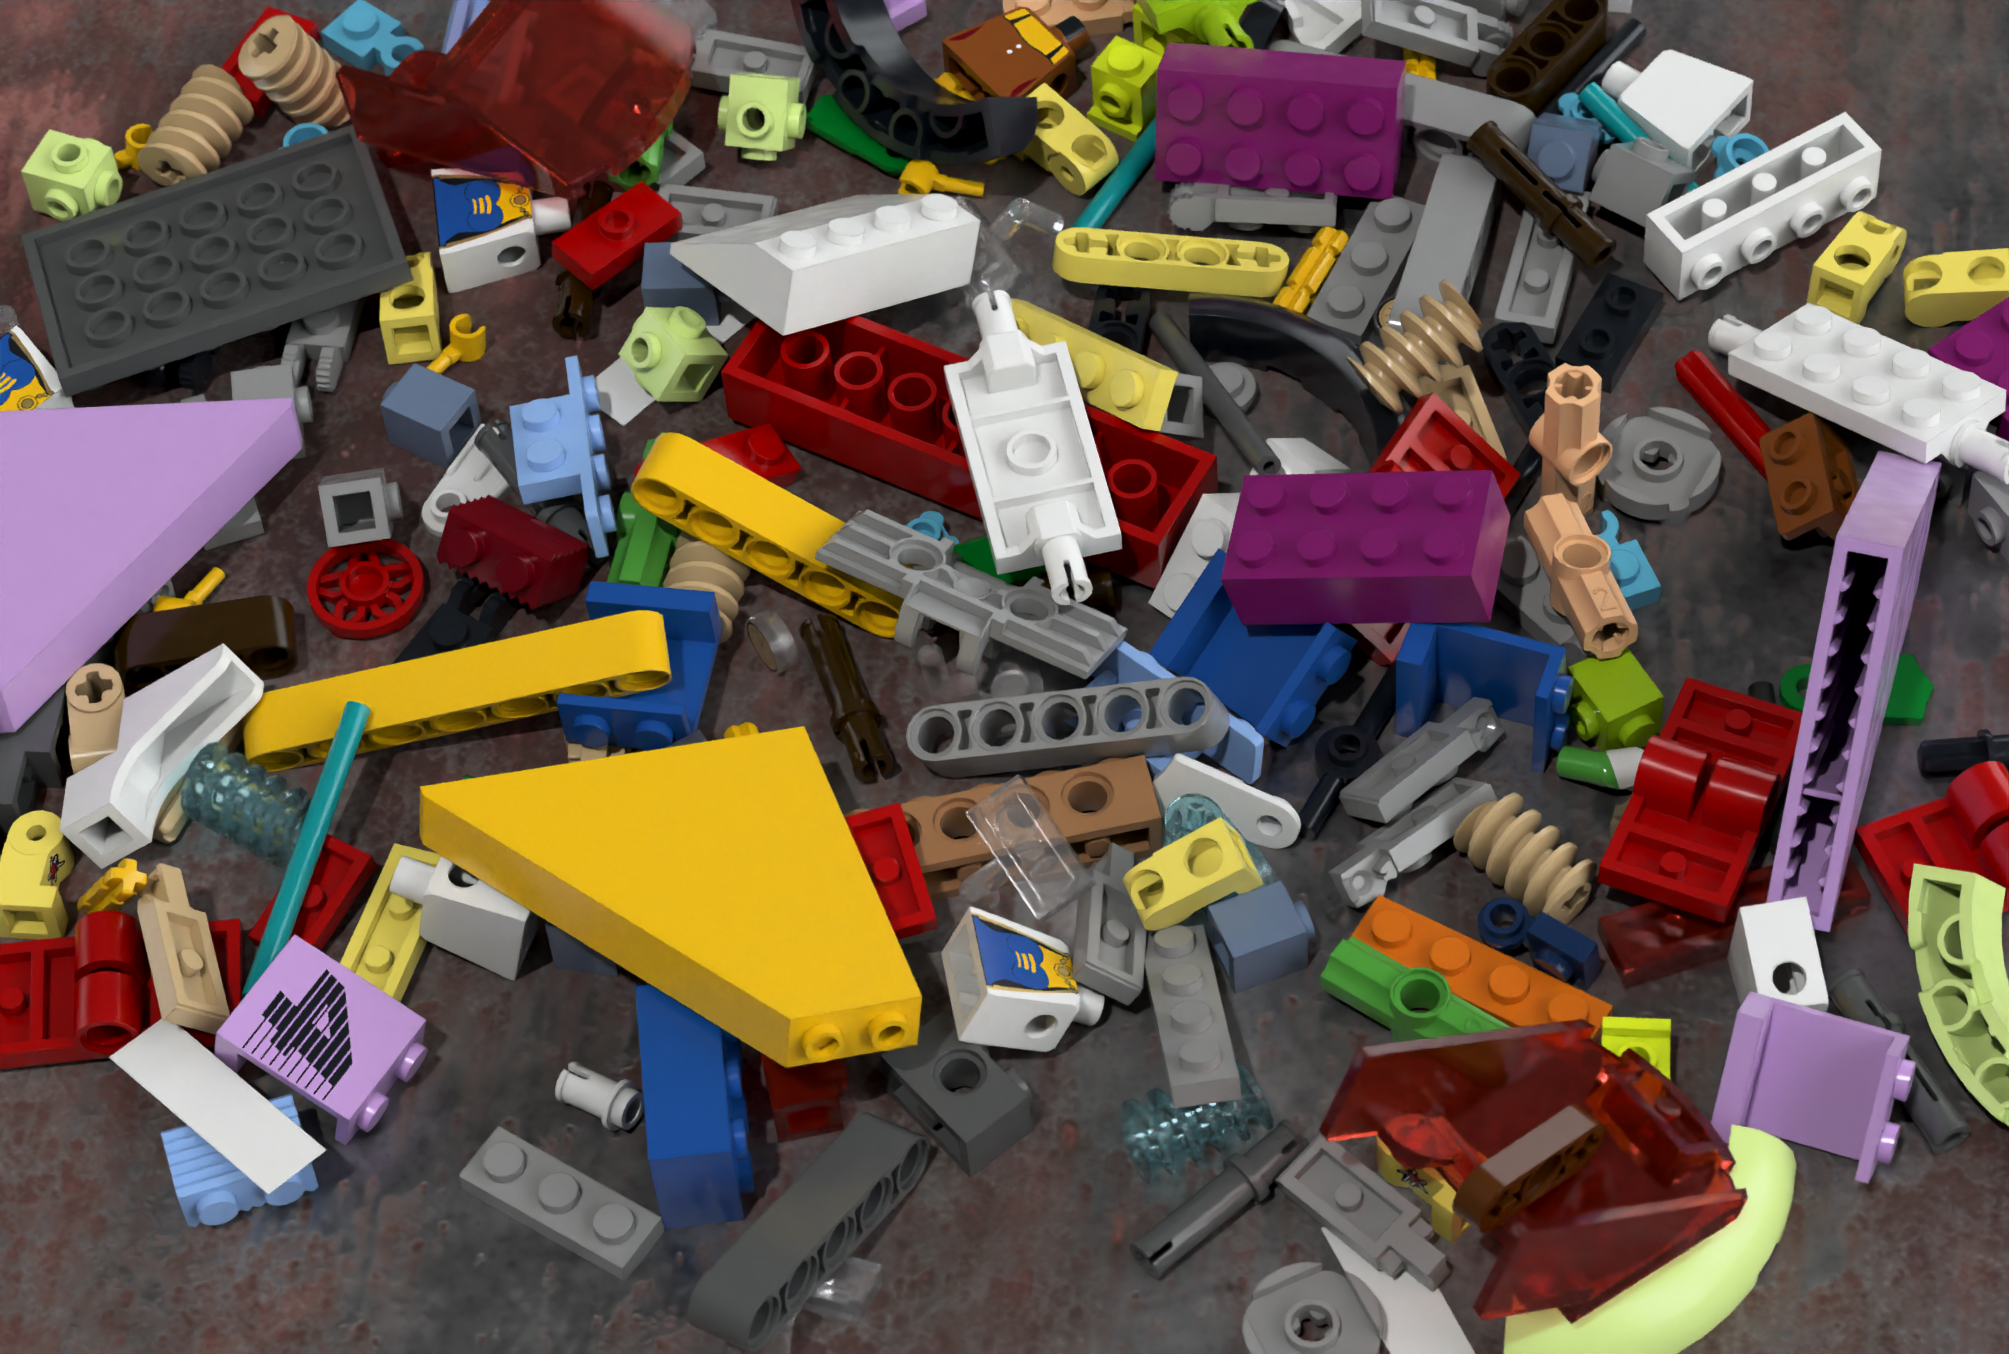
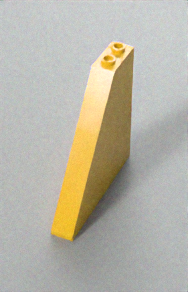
(707, 878)

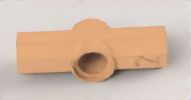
(1570, 435)
(1580, 576)

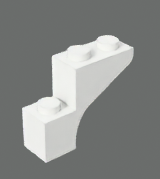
(1214, 518)
(162, 729)

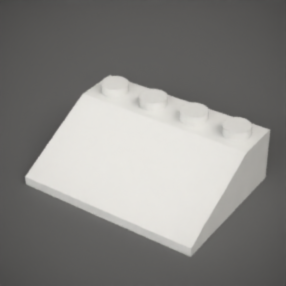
(838, 257)

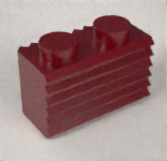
(512, 552)

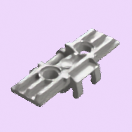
(975, 603)

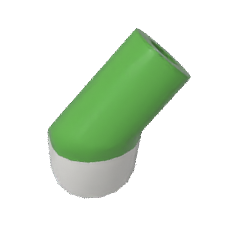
(1605, 768)

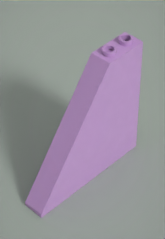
(108, 512)
(1852, 677)

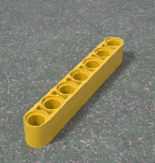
(461, 689)

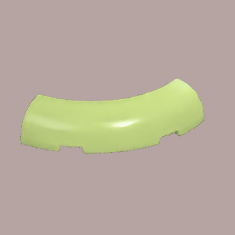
(1964, 976)
(1691, 1291)

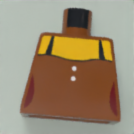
(1016, 55)

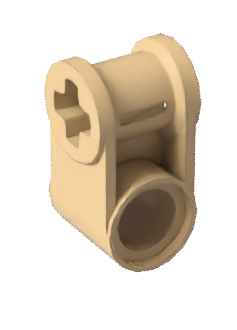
(94, 713)

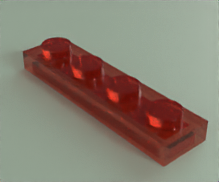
(1664, 938)

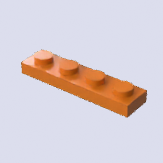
(1476, 971)

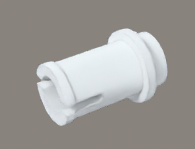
(614, 1102)

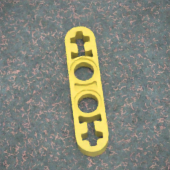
(1170, 262)

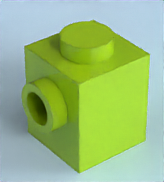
(1614, 702)

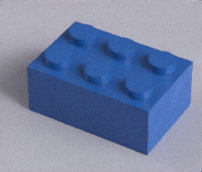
(693, 1113)

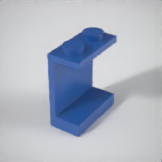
(1469, 661)
(1255, 670)
(663, 714)

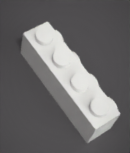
(1762, 206)

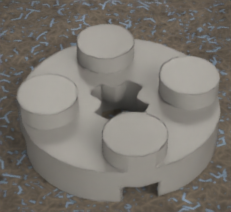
(1666, 493)
(1324, 1297)

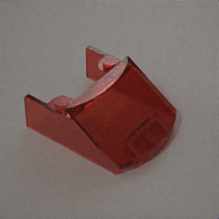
(534, 92)
(1628, 1212)

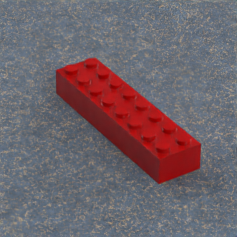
(887, 411)

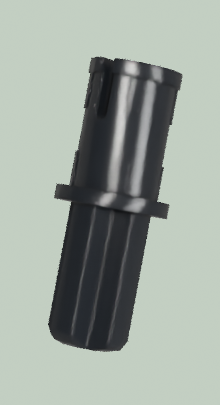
(1954, 755)

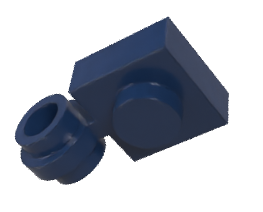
(1551, 944)

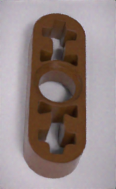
(1528, 1168)

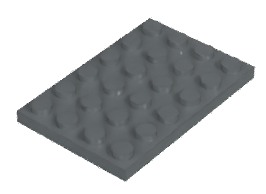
(214, 260)

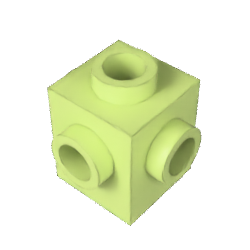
(778, 101)
(71, 176)
(673, 354)

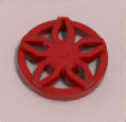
(366, 588)

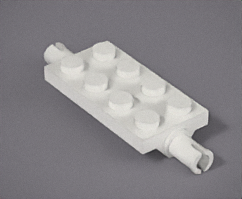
(1870, 386)
(1031, 453)

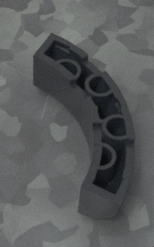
(896, 98)
(1276, 337)

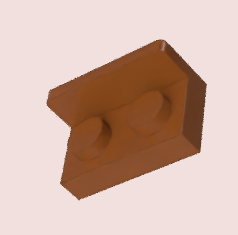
(1808, 477)

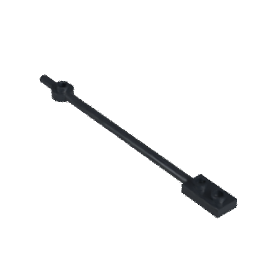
(1604, 340)

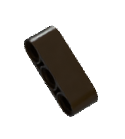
(1549, 52)
(253, 628)

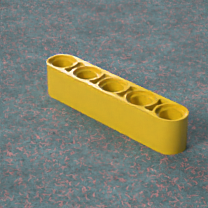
(757, 527)

